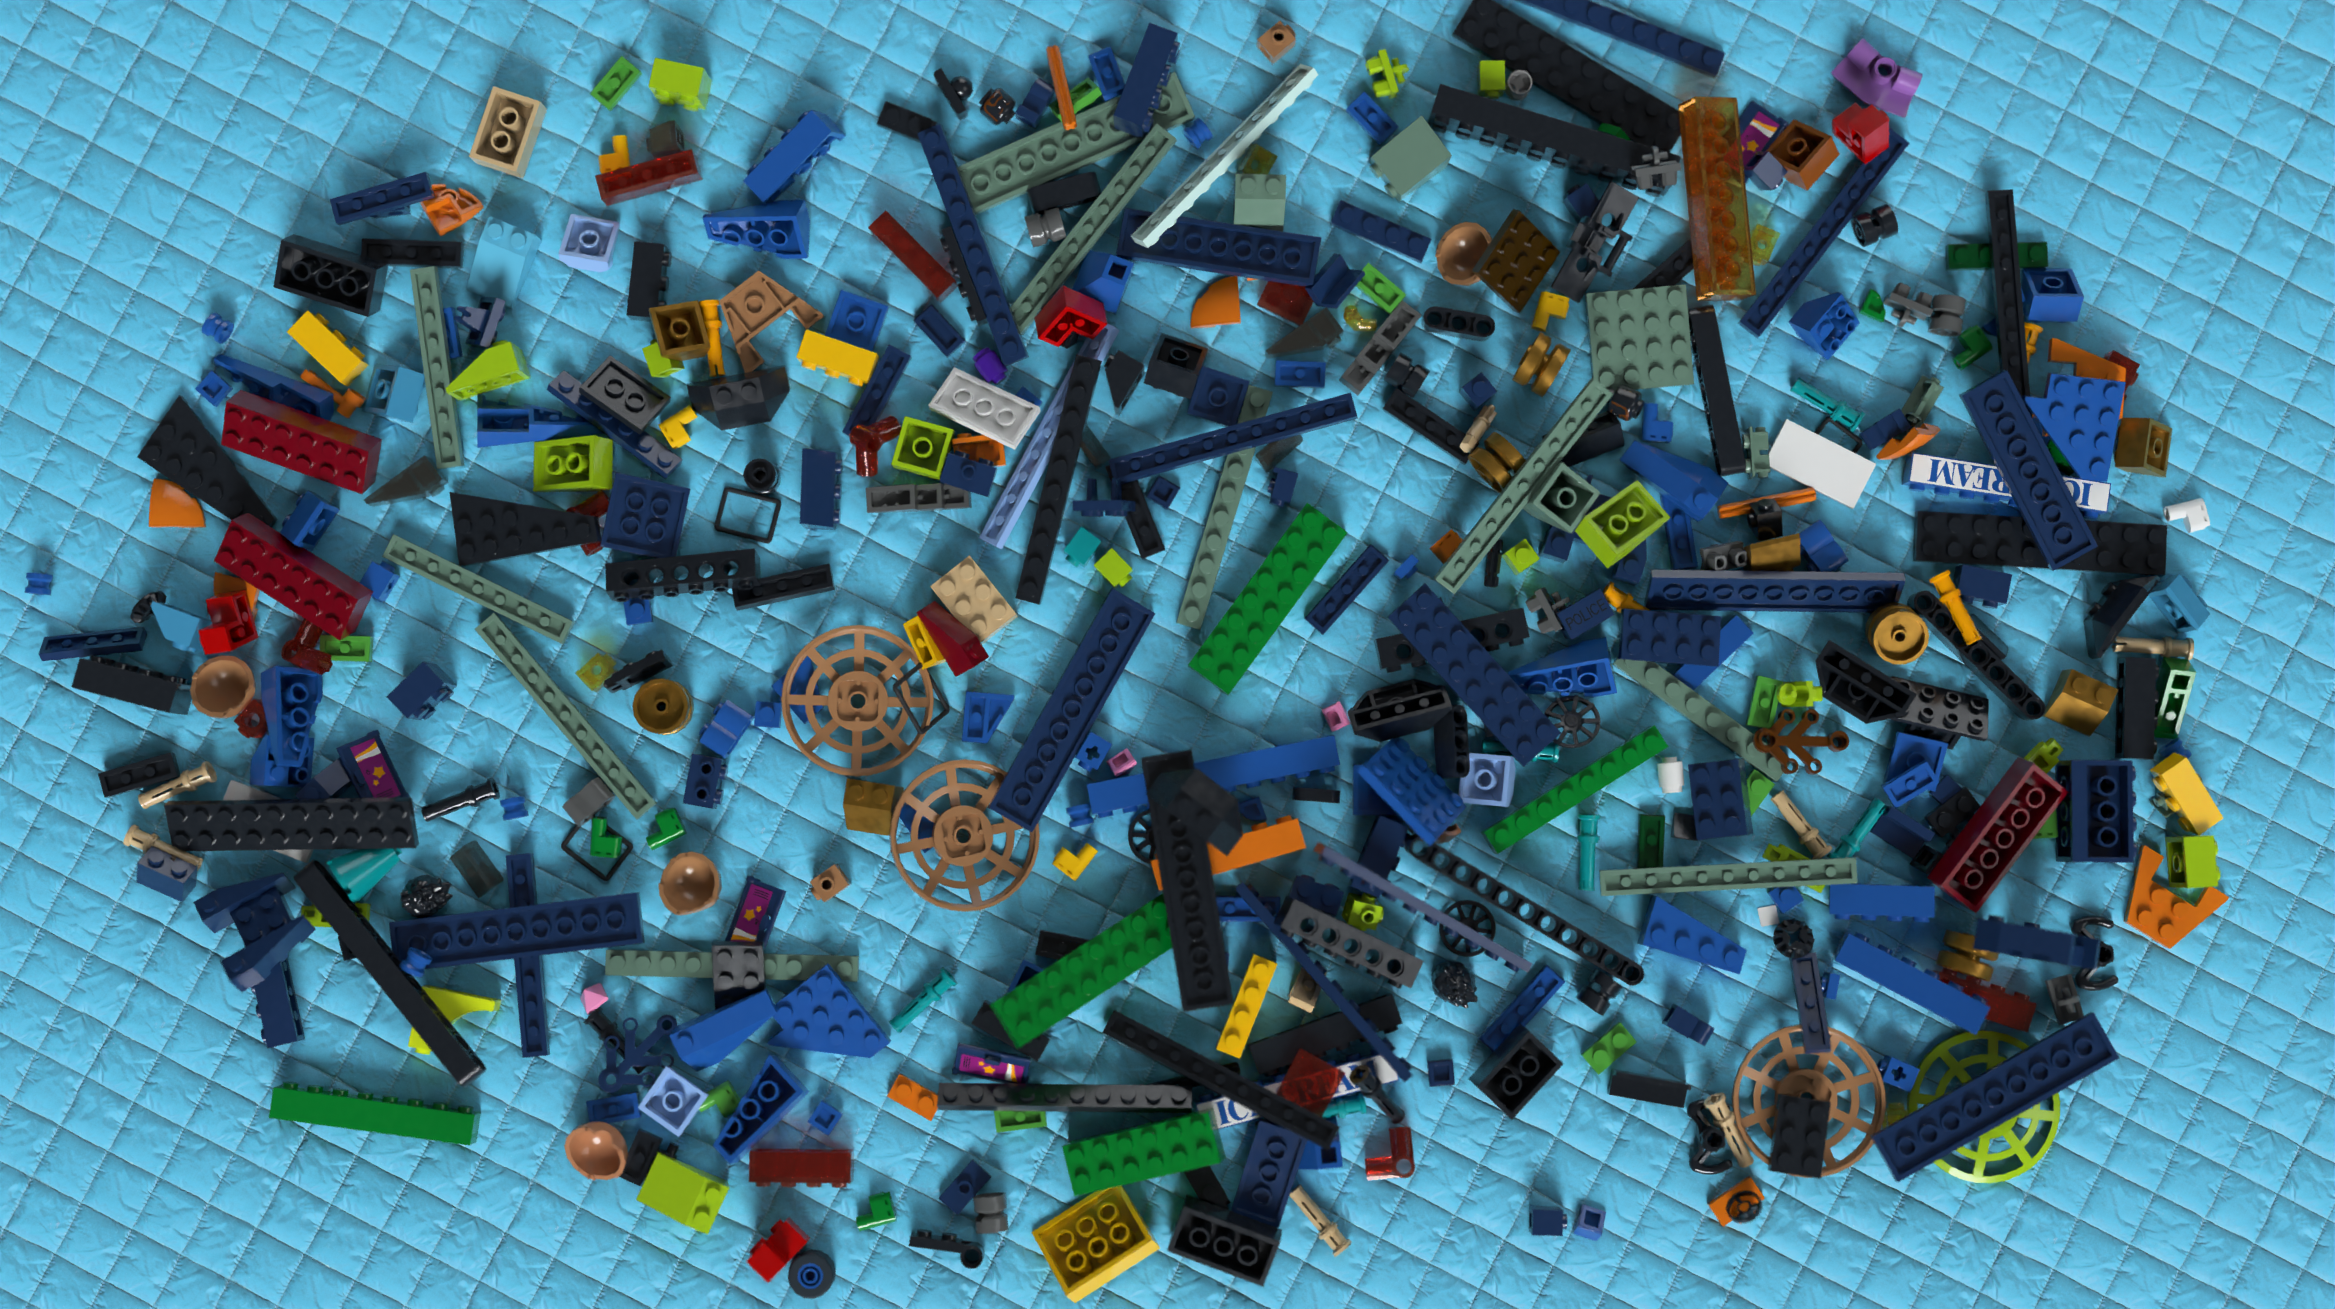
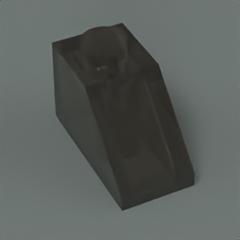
(665, 139)

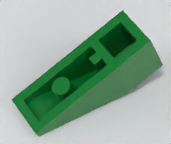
(2174, 690)

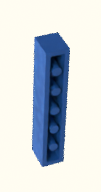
(1912, 983)

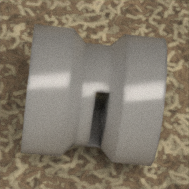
(1520, 80)

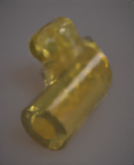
(1356, 321)

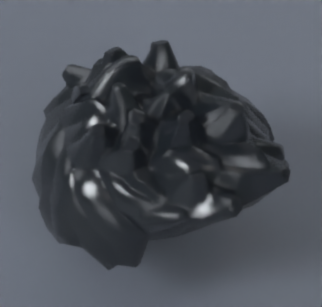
(425, 896)
(1454, 983)

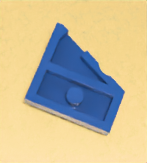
(983, 715)

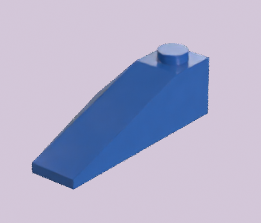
(771, 227)
(1682, 481)
(1575, 669)
(290, 708)
(717, 1033)

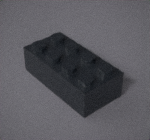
(330, 275)
(133, 684)
(1224, 1240)

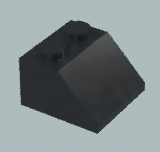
(1175, 365)
(1122, 378)

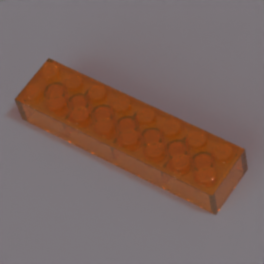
(1716, 199)

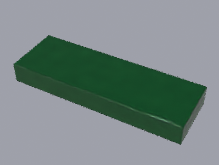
(1650, 841)

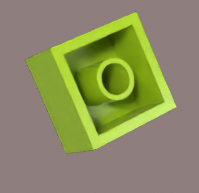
(680, 84)
(922, 448)
(2192, 861)

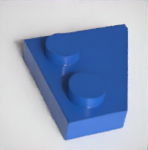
(799, 687)

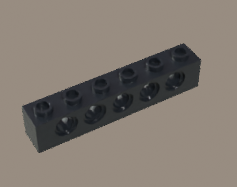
(671, 568)
(1513, 620)
(1405, 965)

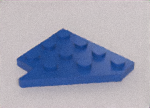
(2080, 420)
(827, 1019)

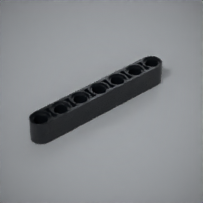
(1716, 391)
(1987, 660)

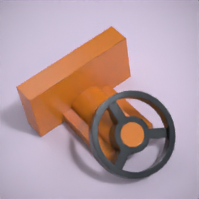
(1738, 1204)

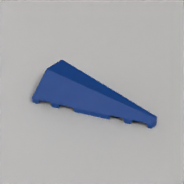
(279, 388)
(510, 424)

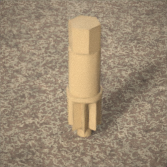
(1480, 425)

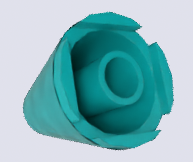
(363, 869)

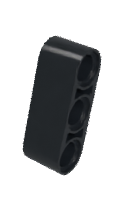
(1064, 193)
(1470, 321)
(1452, 744)

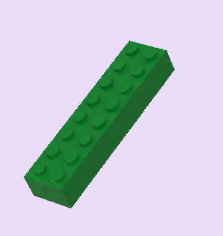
(1267, 599)
(1085, 973)

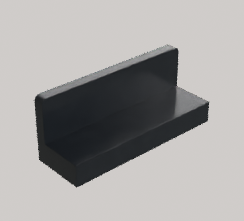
(1597, 439)
(1648, 1088)

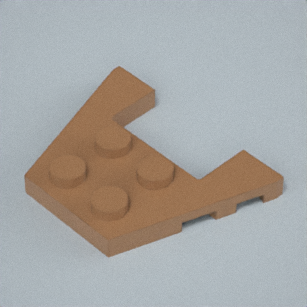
(755, 307)

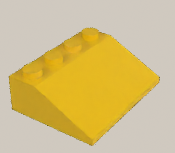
(1095, 1241)

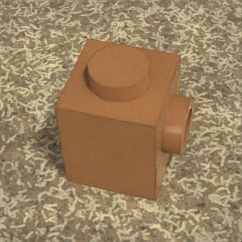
(1276, 41)
(829, 883)

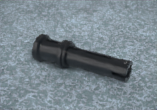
(470, 797)
(606, 1028)
(1372, 1088)

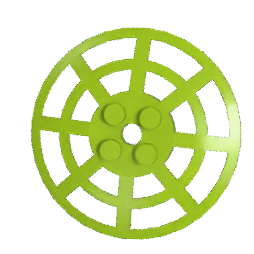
(2004, 1129)

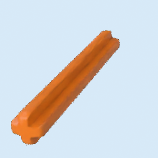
(1061, 87)
(1782, 500)

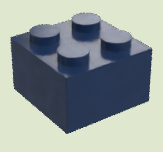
(422, 691)

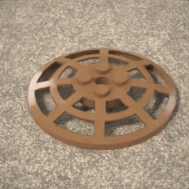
(840, 697)
(947, 845)
(1819, 1086)

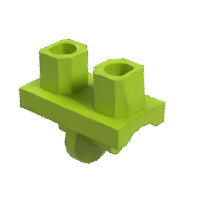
(1381, 64)
(1798, 694)

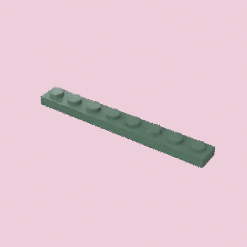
(436, 367)
(478, 589)
(1701, 713)

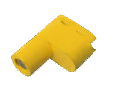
(618, 159)
(1549, 305)
(674, 428)
(1072, 864)

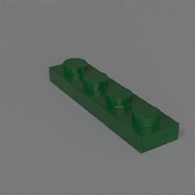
(1977, 256)

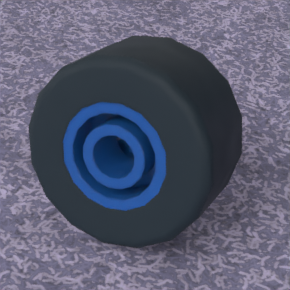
(815, 1265)

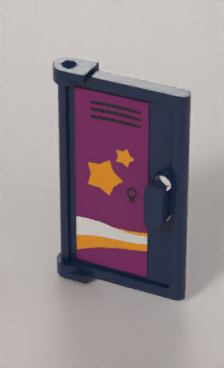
(1758, 130)
(370, 765)
(753, 912)
(991, 1065)

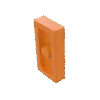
(914, 1096)

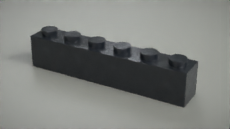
(1322, 1035)

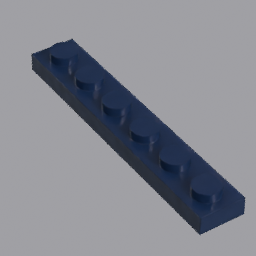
(641, 446)

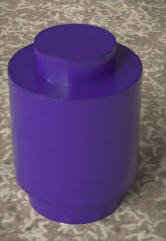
(990, 366)

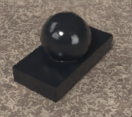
(955, 91)

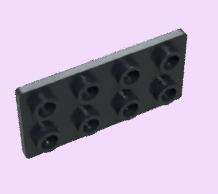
(1944, 713)

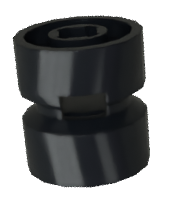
(1871, 226)
(1407, 375)
(762, 476)
(1599, 1001)

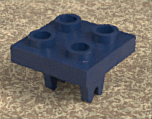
(482, 321)
(1094, 508)

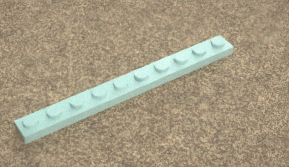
(1224, 155)

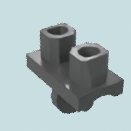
(1666, 169)
(1906, 308)
(1723, 556)
(1543, 600)
(2064, 999)

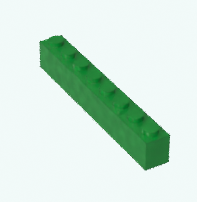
(1574, 789)
(375, 1114)

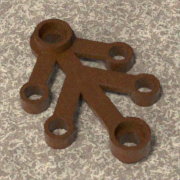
(1796, 742)

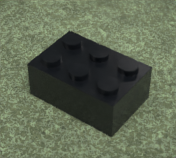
(1516, 1071)

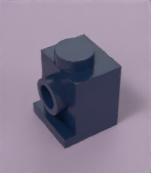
(1282, 487)

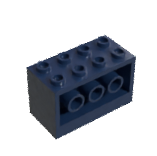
(2097, 811)

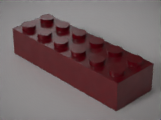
(301, 441)
(293, 576)
(1997, 834)

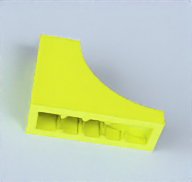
(454, 1006)

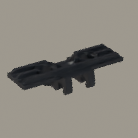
(1590, 237)

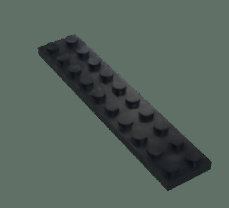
(1568, 74)
(2009, 543)
(292, 824)
(1188, 897)

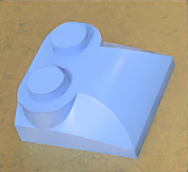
(589, 243)
(1488, 780)
(673, 1101)

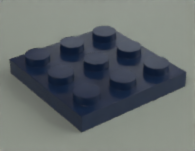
(644, 516)

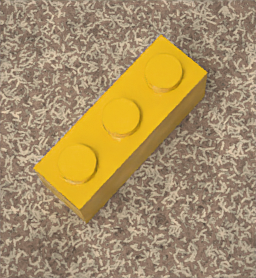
(328, 347)
(837, 358)
(2185, 794)

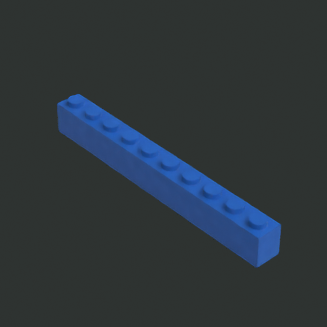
(1227, 772)

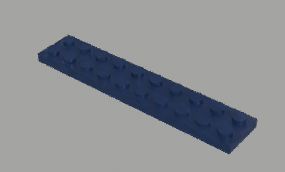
(1772, 590)
(1071, 710)
(522, 931)
(1994, 1097)

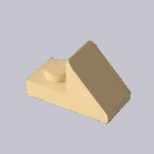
(1304, 991)

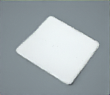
(1768, 915)

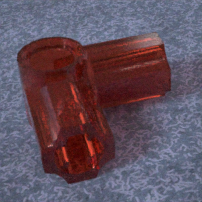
(869, 441)
(593, 506)
(302, 650)
(1401, 1148)

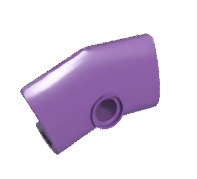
(1861, 77)

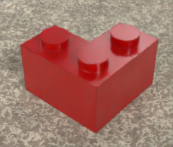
(1863, 131)
(1068, 313)
(231, 623)
(774, 1253)

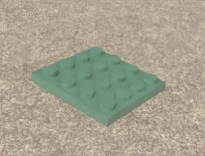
(1640, 337)

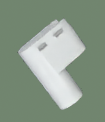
(2193, 514)

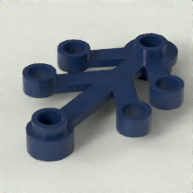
(634, 1056)

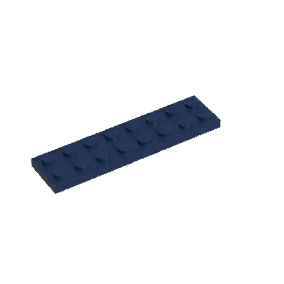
(1225, 249)
(2028, 470)
(1474, 675)

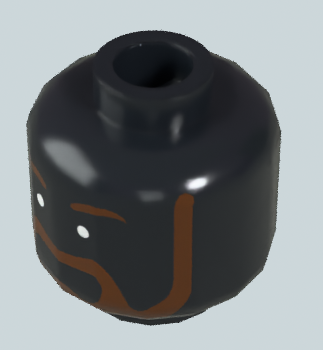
(997, 106)
(1625, 402)

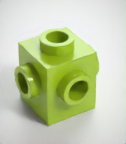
(1362, 911)

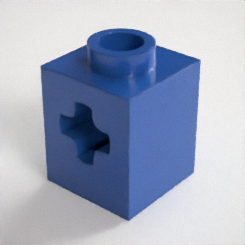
(380, 579)
(1103, 749)
(1906, 1076)

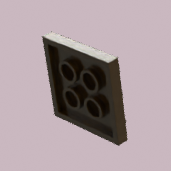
(1516, 261)

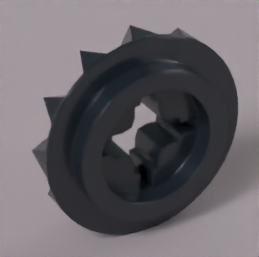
(142, 610)
(1796, 949)

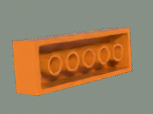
(1254, 846)

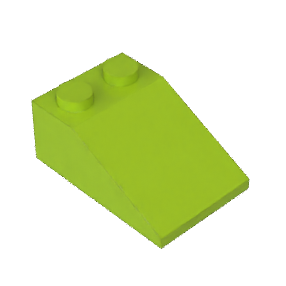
(492, 370)
(573, 464)
(1621, 523)
(683, 1192)

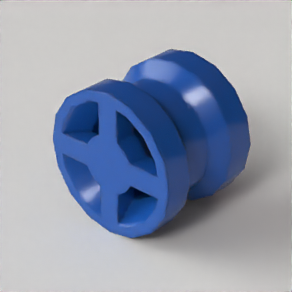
(1197, 133)
(217, 328)
(38, 583)
(2174, 746)
(514, 808)
(1079, 815)
(416, 962)

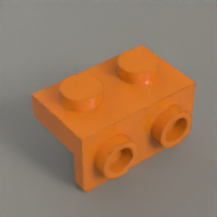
(980, 447)

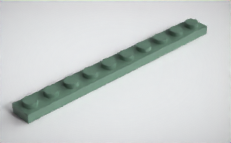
(1091, 226)
(1523, 485)
(1221, 518)
(566, 716)
(1728, 876)
(700, 964)

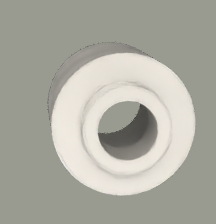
(1670, 775)

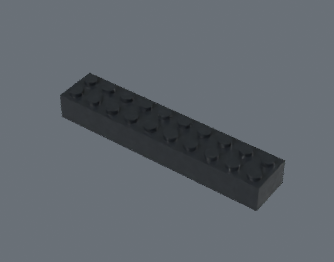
(1541, 138)

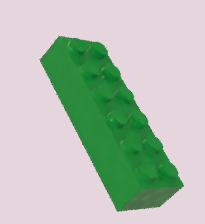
(1143, 1152)

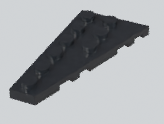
(197, 462)
(504, 530)

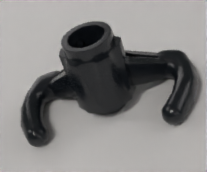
(2105, 954)
(1703, 1132)

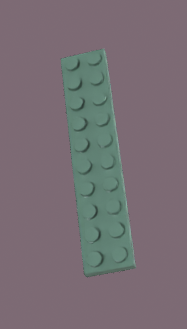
(1060, 152)

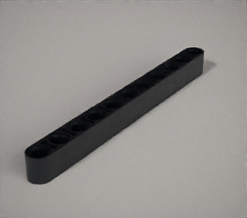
(1535, 914)
(386, 971)

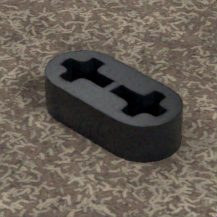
(1316, 795)

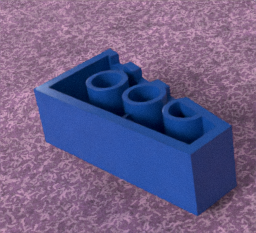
(792, 155)

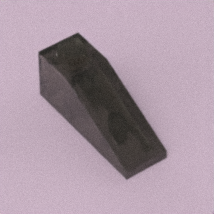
(1313, 335)
(415, 482)

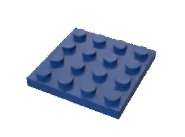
(1412, 789)

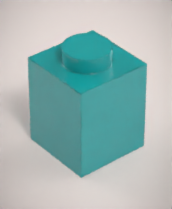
(1082, 547)

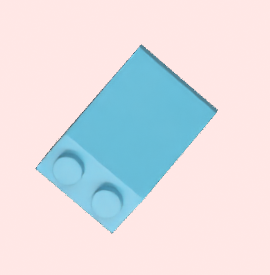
(502, 261)

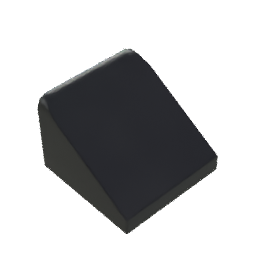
(1683, 827)

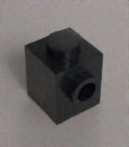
(1765, 519)

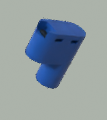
(1654, 430)

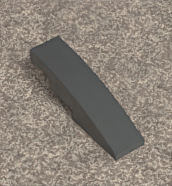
(1380, 347)
(916, 498)

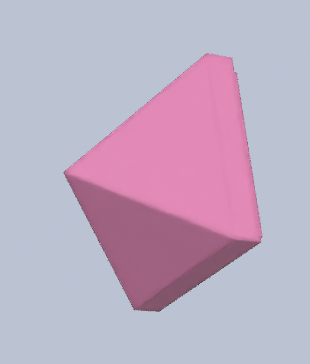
(1336, 716)
(1122, 763)
(593, 997)

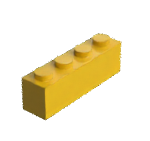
(1246, 1005)

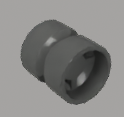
(1045, 227)
(1947, 315)
(990, 1211)

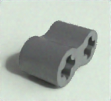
(588, 801)

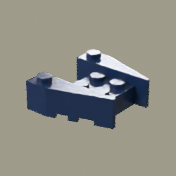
(1559, 542)
(262, 922)
(2036, 943)

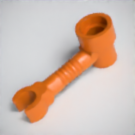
(346, 402)

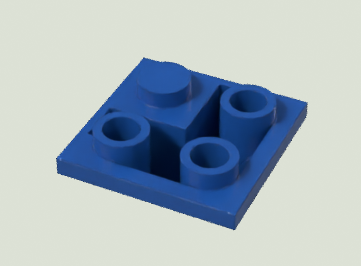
(1104, 278)
(1824, 323)
(266, 773)
(1319, 1158)

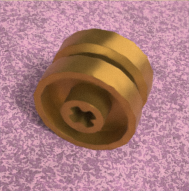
(1542, 365)
(1497, 462)
(1897, 633)
(656, 693)
(1966, 958)

